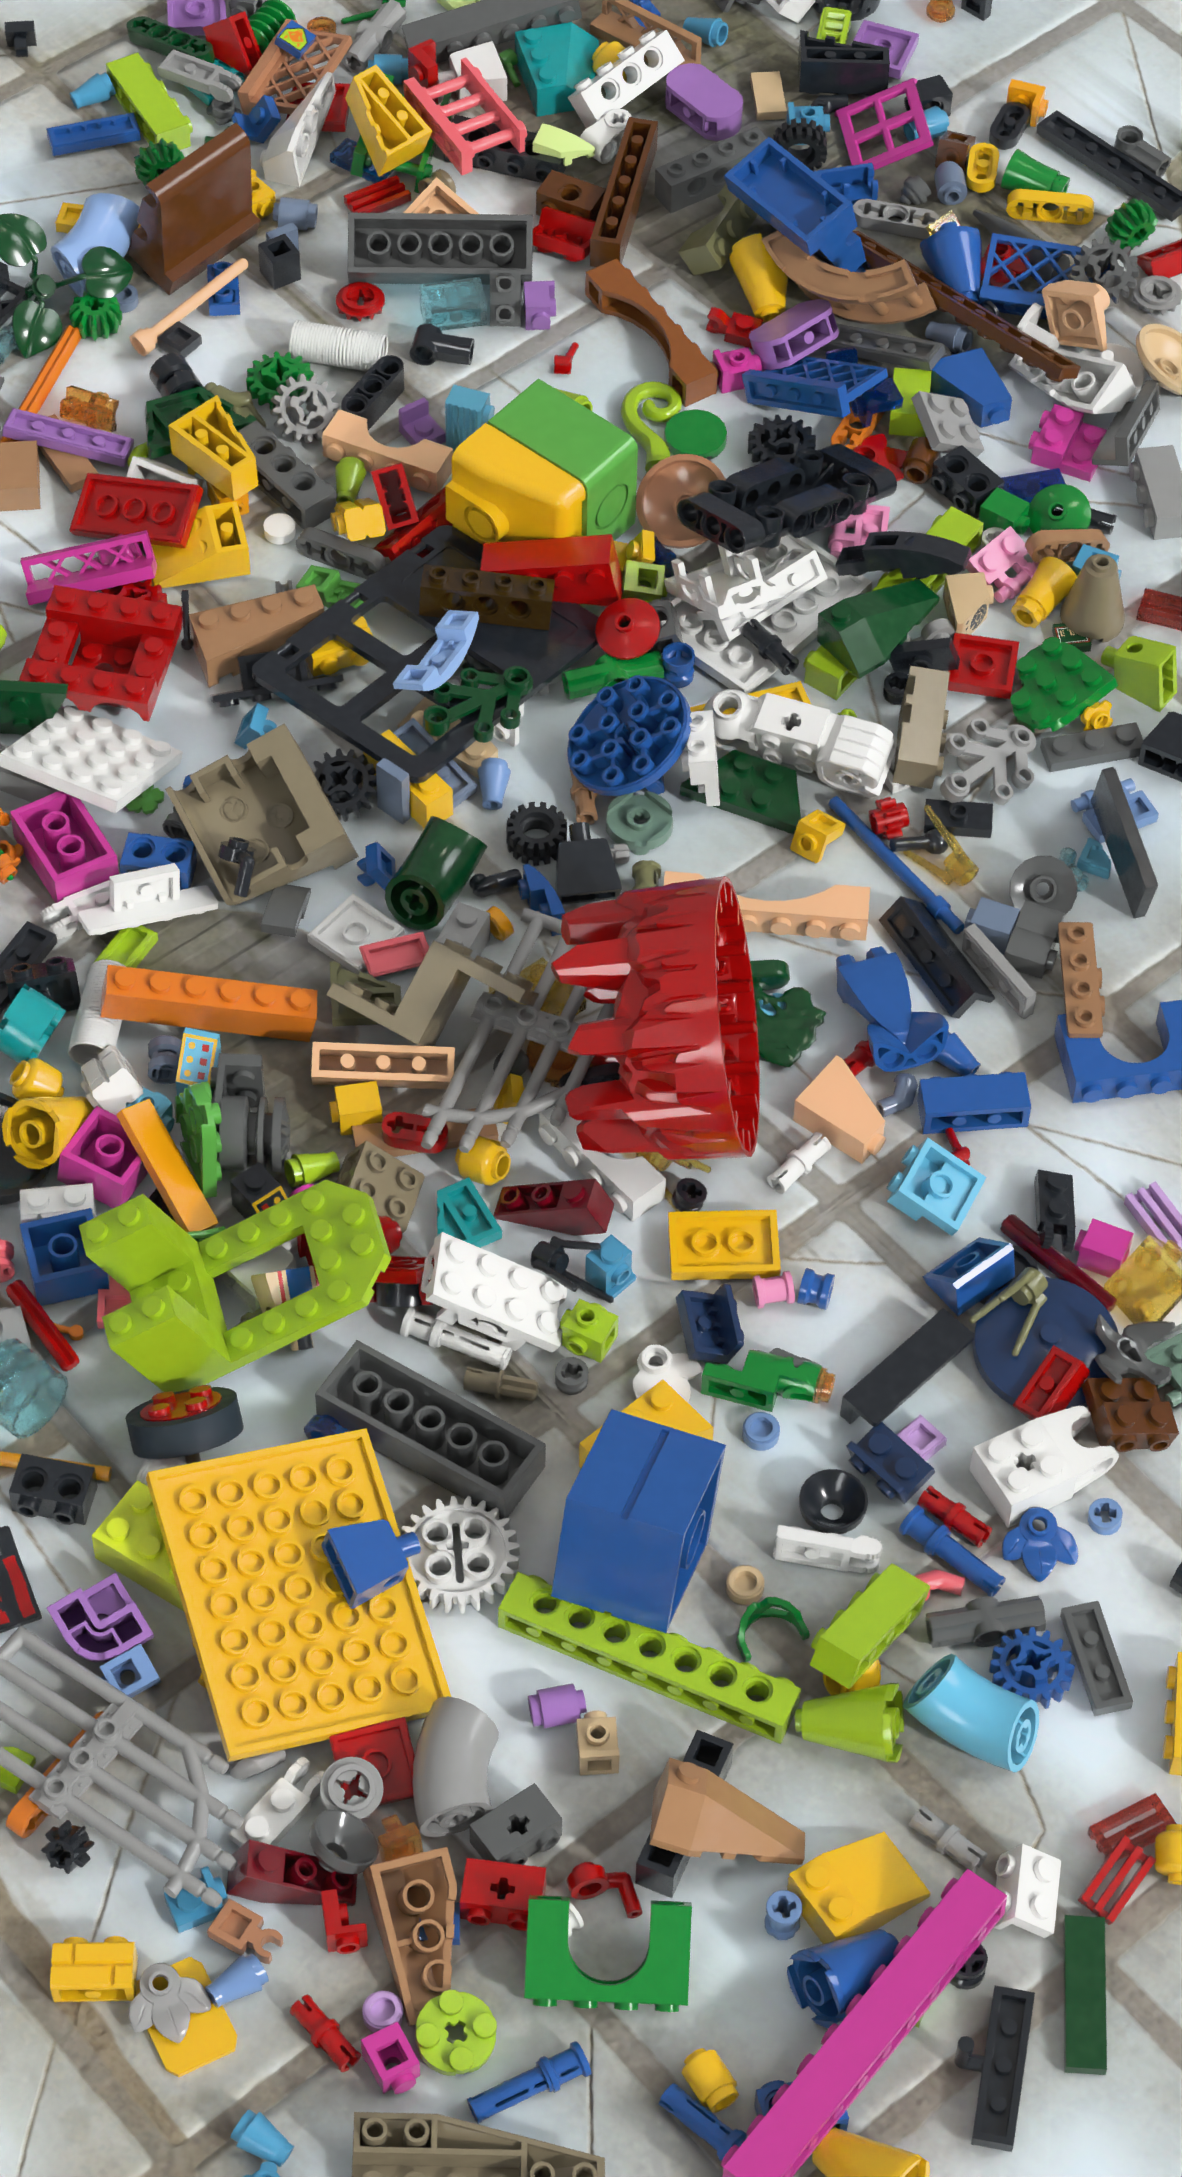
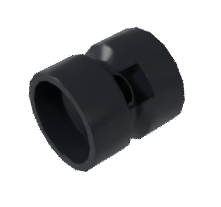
(173, 375)

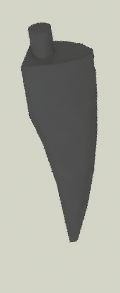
(1001, 226)

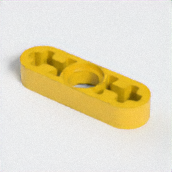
(1068, 216)

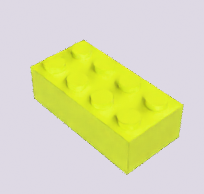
(135, 1546)

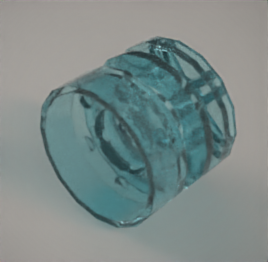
(28, 1389)

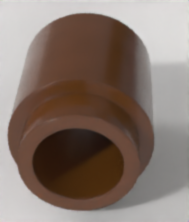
(919, 461)

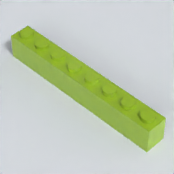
(830, 675)

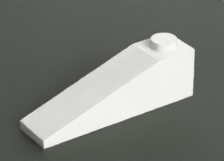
(295, 140)
(1098, 389)

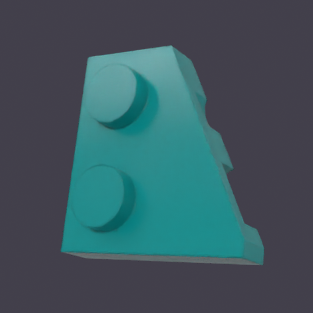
(466, 1215)

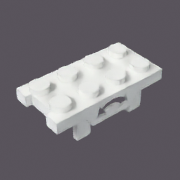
(722, 585)
(495, 1290)

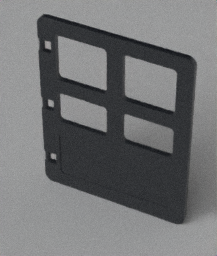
(398, 584)

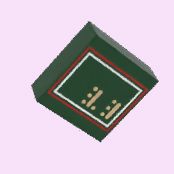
(1066, 635)

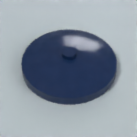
(1062, 1322)

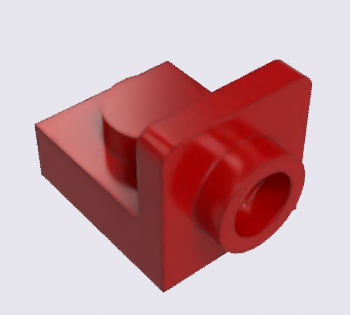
(339, 1934)

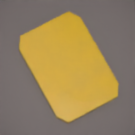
(208, 2034)

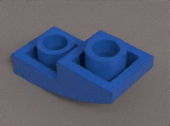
(227, 299)
(539, 894)

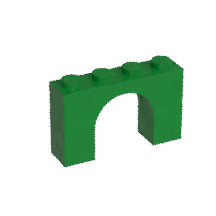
(658, 1980)

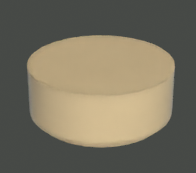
(745, 1584)

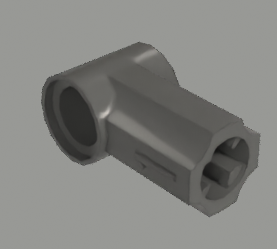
(1131, 143)

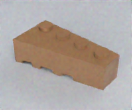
(249, 628)

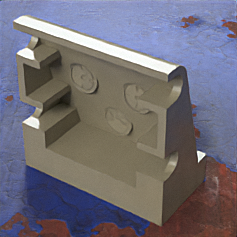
(273, 805)

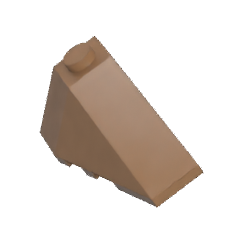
(706, 1814)
(399, 1897)

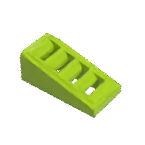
(835, 23)

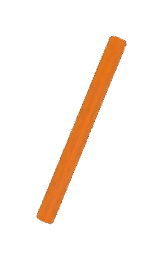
(49, 373)

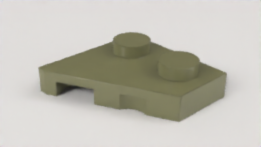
(346, 1016)

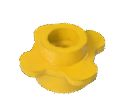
(1097, 716)

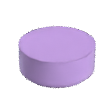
(382, 2010)

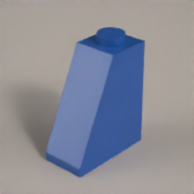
(977, 382)

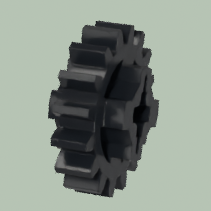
(779, 439)
(348, 772)

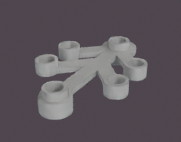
(1016, 742)

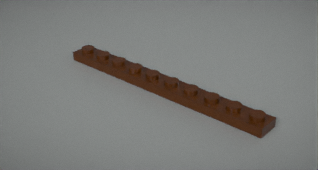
(972, 314)

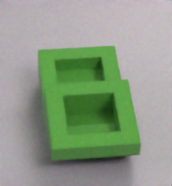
(329, 585)

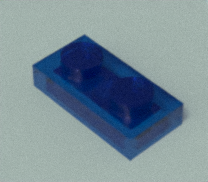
(1029, 484)

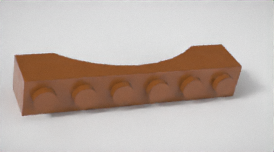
(619, 294)

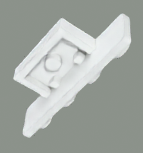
(146, 898)

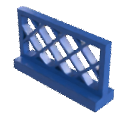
(1017, 300)
(812, 385)

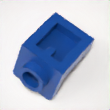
(260, 121)

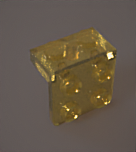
(1148, 1281)

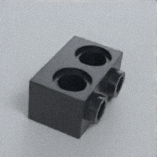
(964, 480)
(56, 1481)

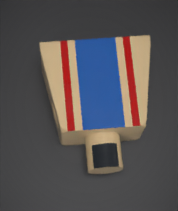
(281, 1286)

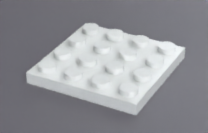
(90, 758)

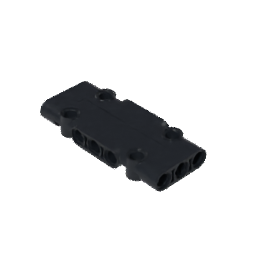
(786, 498)

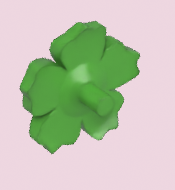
(146, 801)

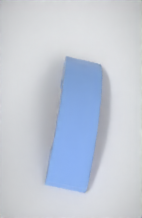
(453, 640)

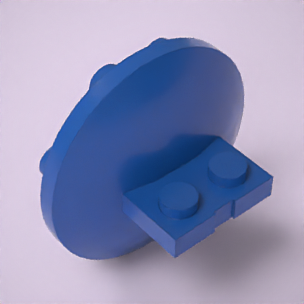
(629, 736)

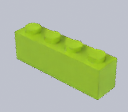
(147, 98)
(868, 1625)

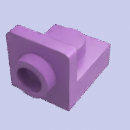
(417, 424)

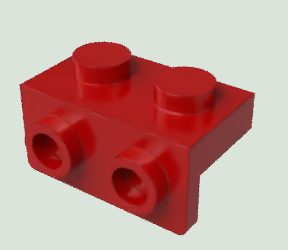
(423, 64)
(563, 234)

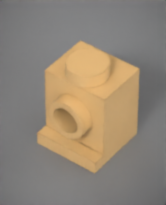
(597, 1744)

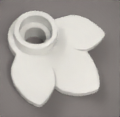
(675, 1370)

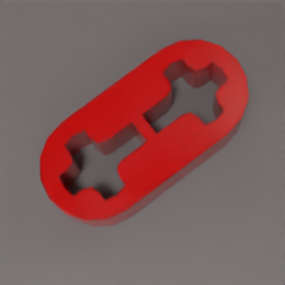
(412, 1132)

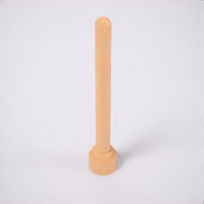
(145, 339)

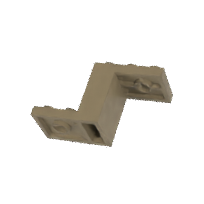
(433, 992)

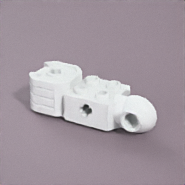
(841, 748)

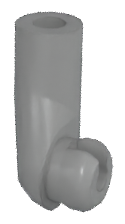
(253, 1765)

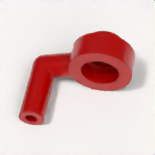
(591, 1880)

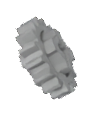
(291, 405)

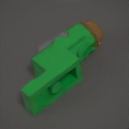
(766, 1377)

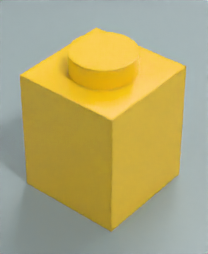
(356, 1106)

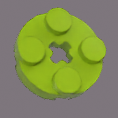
(461, 2056)

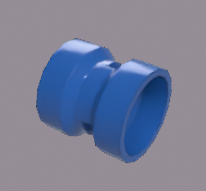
(678, 664)

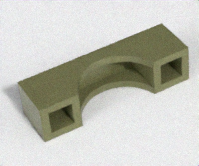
(710, 245)

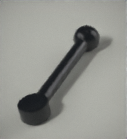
(187, 642)

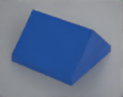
(972, 1273)

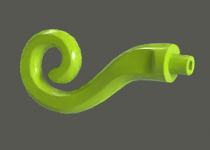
(652, 443)

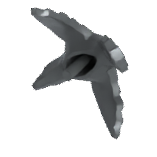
(1127, 1351)

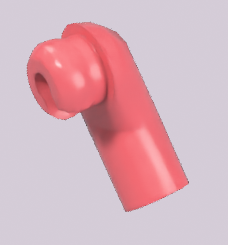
(942, 1581)

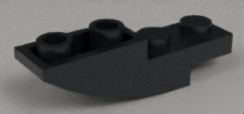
(914, 553)

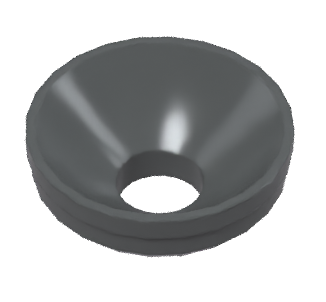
(345, 1836)

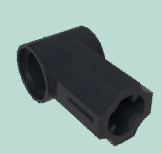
(433, 345)

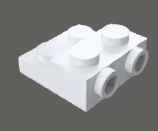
(702, 756)

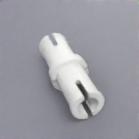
(799, 1162)

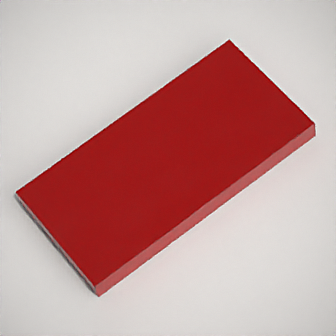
(132, 505)

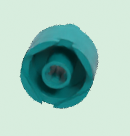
(28, 1024)

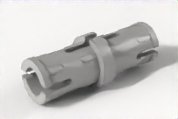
(948, 1839)

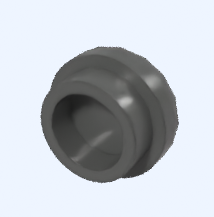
(914, 191)

